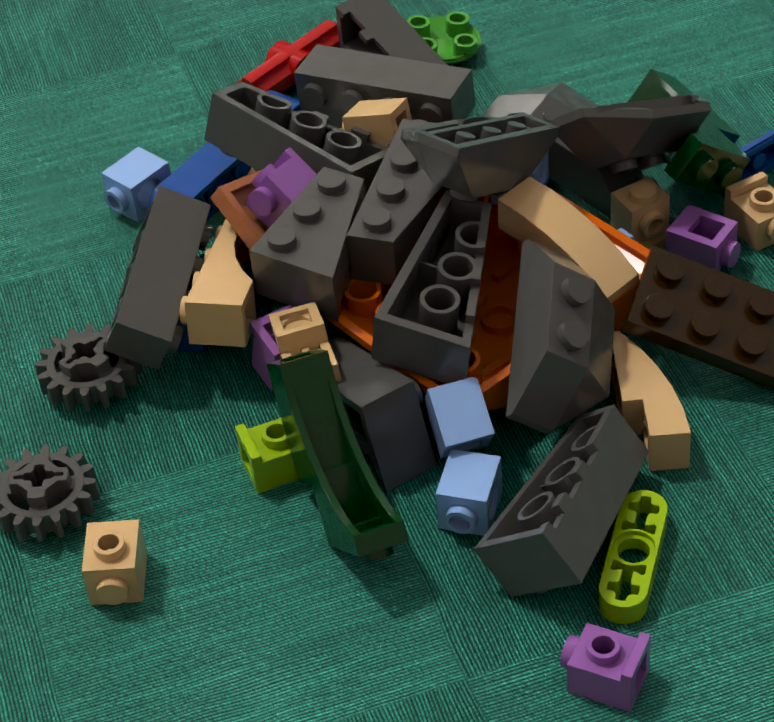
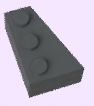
(380, 29)
(307, 247)
(383, 415)

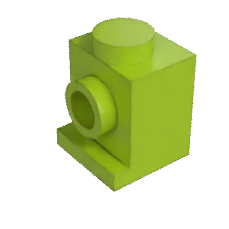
(266, 455)

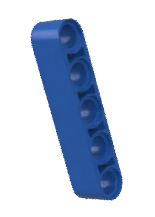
(208, 170)

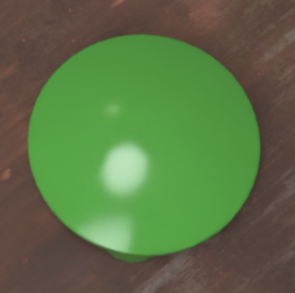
(448, 35)

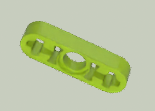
(639, 574)

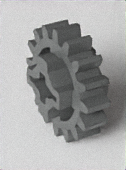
(82, 370)
(46, 493)

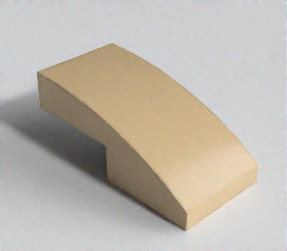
(300, 331)

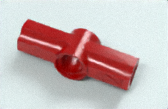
(285, 58)

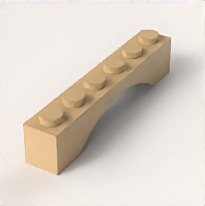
(221, 294)

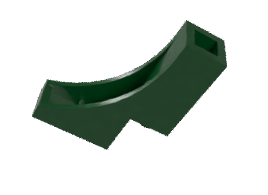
(707, 156)
(330, 459)

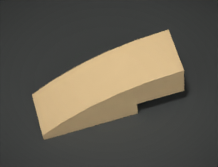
(548, 219)
(650, 406)

